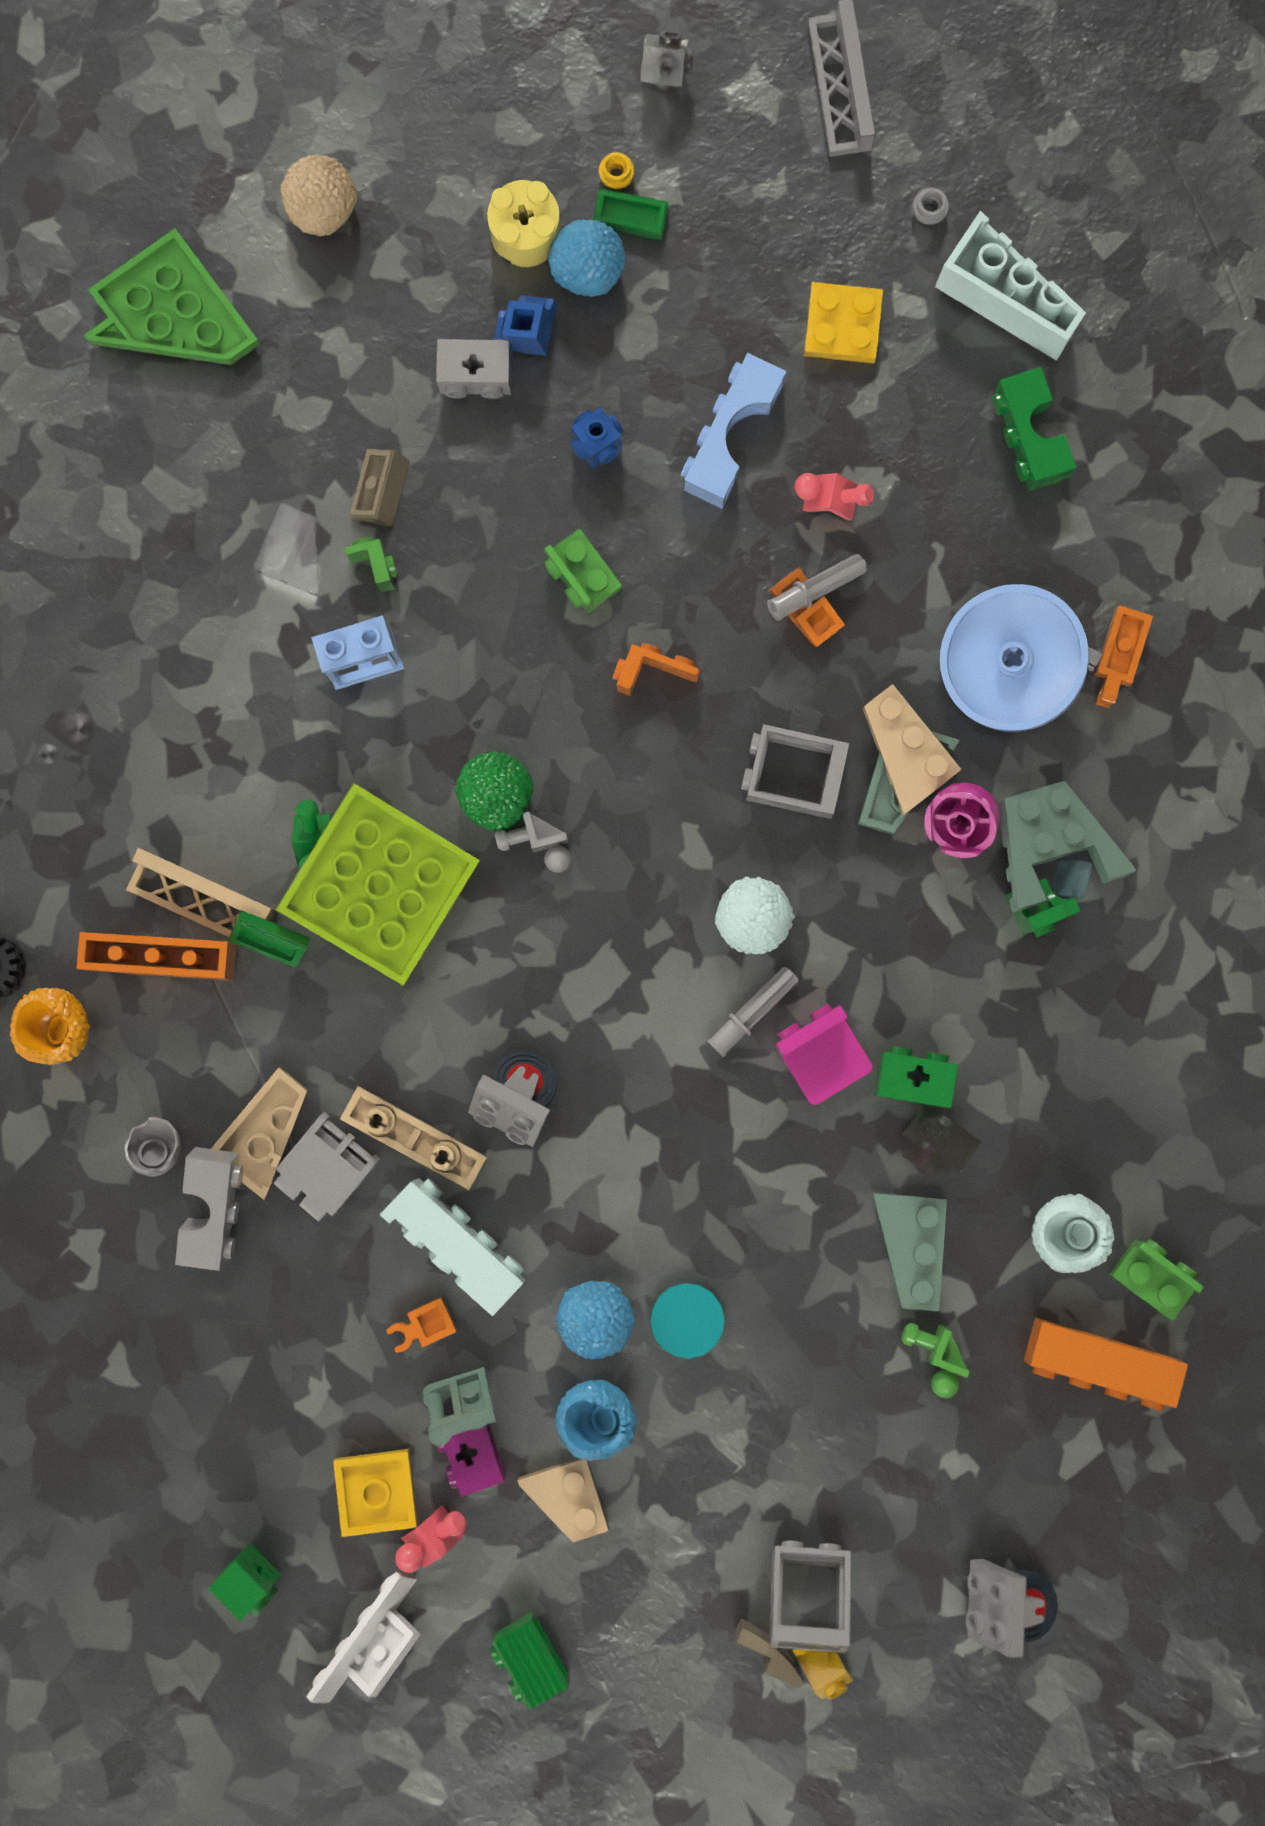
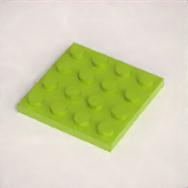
(377, 884)

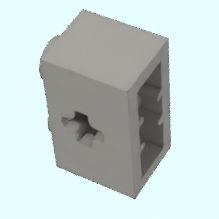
(457, 361)

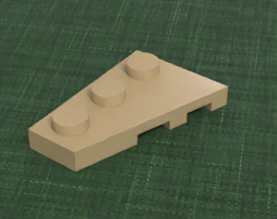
(909, 750)
(264, 1130)

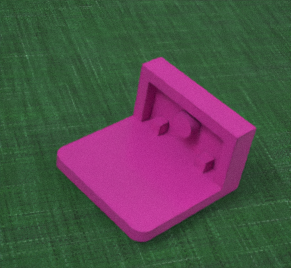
(823, 1054)

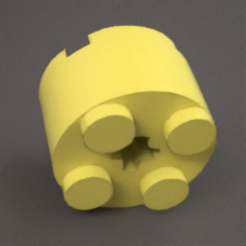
(518, 204)

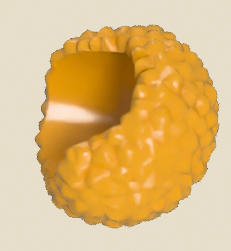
(49, 1026)

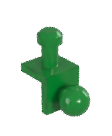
(307, 829)

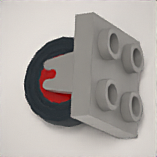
(516, 1096)
(1008, 1607)

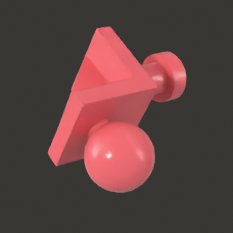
(832, 494)
(430, 1540)

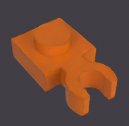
(427, 1324)

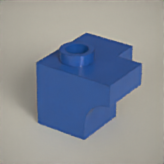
(527, 324)

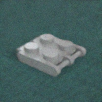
(324, 1169)

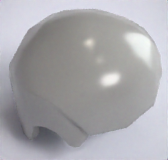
(153, 1147)

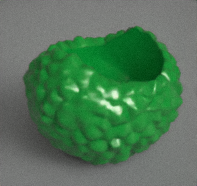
(494, 790)

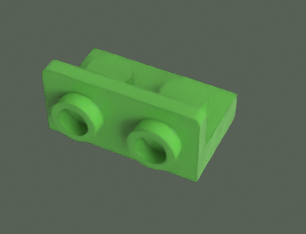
(582, 570)
(1155, 1278)

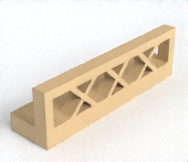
(198, 884)

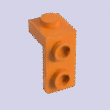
(629, 669)

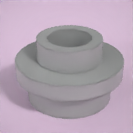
(930, 196)

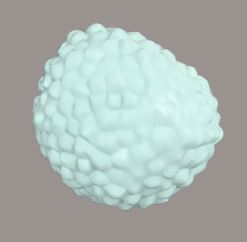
(754, 916)
(1072, 1234)

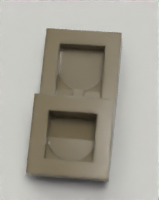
(776, 1661)

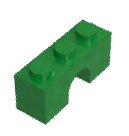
(1039, 458)

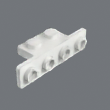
(374, 1645)

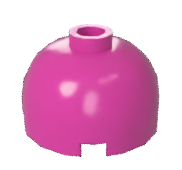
(963, 820)

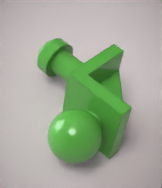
(942, 1354)

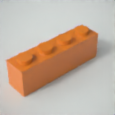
(156, 956)
(1105, 1363)

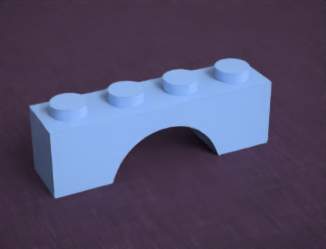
(752, 393)

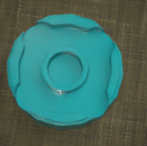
(687, 1320)

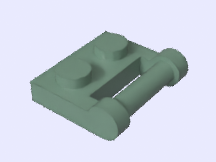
(470, 1402)

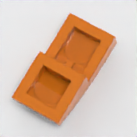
(817, 621)

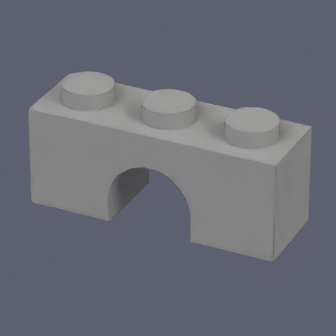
(213, 1178)

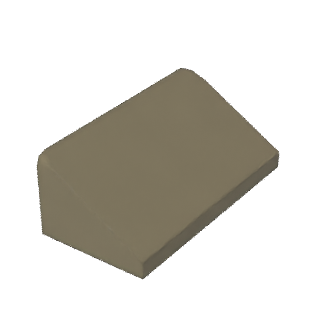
(380, 487)

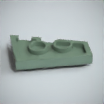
(881, 804)
(915, 1246)

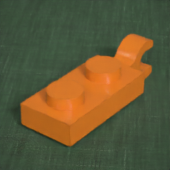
(1121, 652)

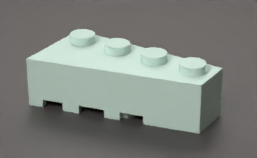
(1009, 290)
(455, 1244)

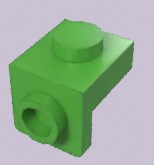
(382, 565)

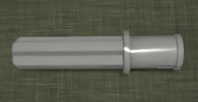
(810, 590)
(753, 1011)

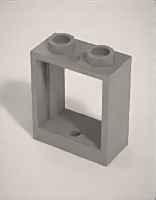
(833, 776)
(808, 1637)

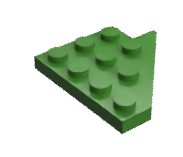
(169, 308)

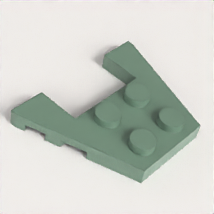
(1047, 827)

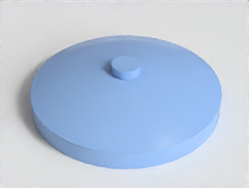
(1014, 658)

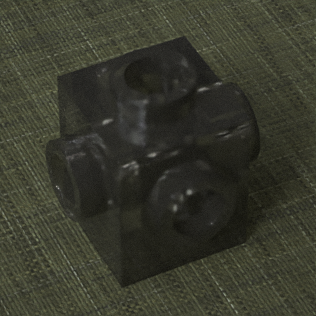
(665, 60)

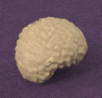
(318, 194)

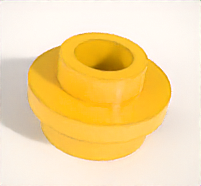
(616, 161)

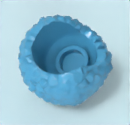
(587, 258)
(595, 1319)
(595, 1420)

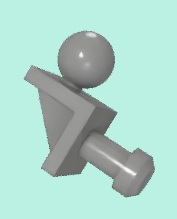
(541, 837)

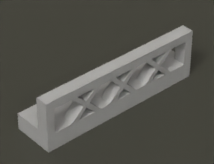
(854, 77)

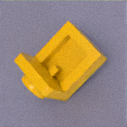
(824, 1672)

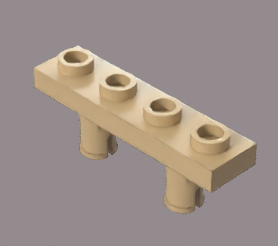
(413, 1138)

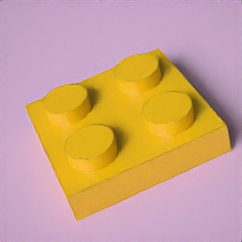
(843, 322)
(375, 1492)

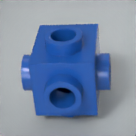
(596, 448)

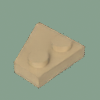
(568, 1498)

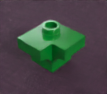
(1041, 918)

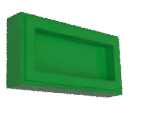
(631, 213)
(268, 939)

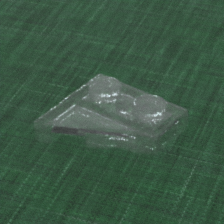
(291, 550)

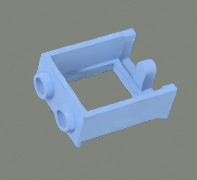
(358, 646)

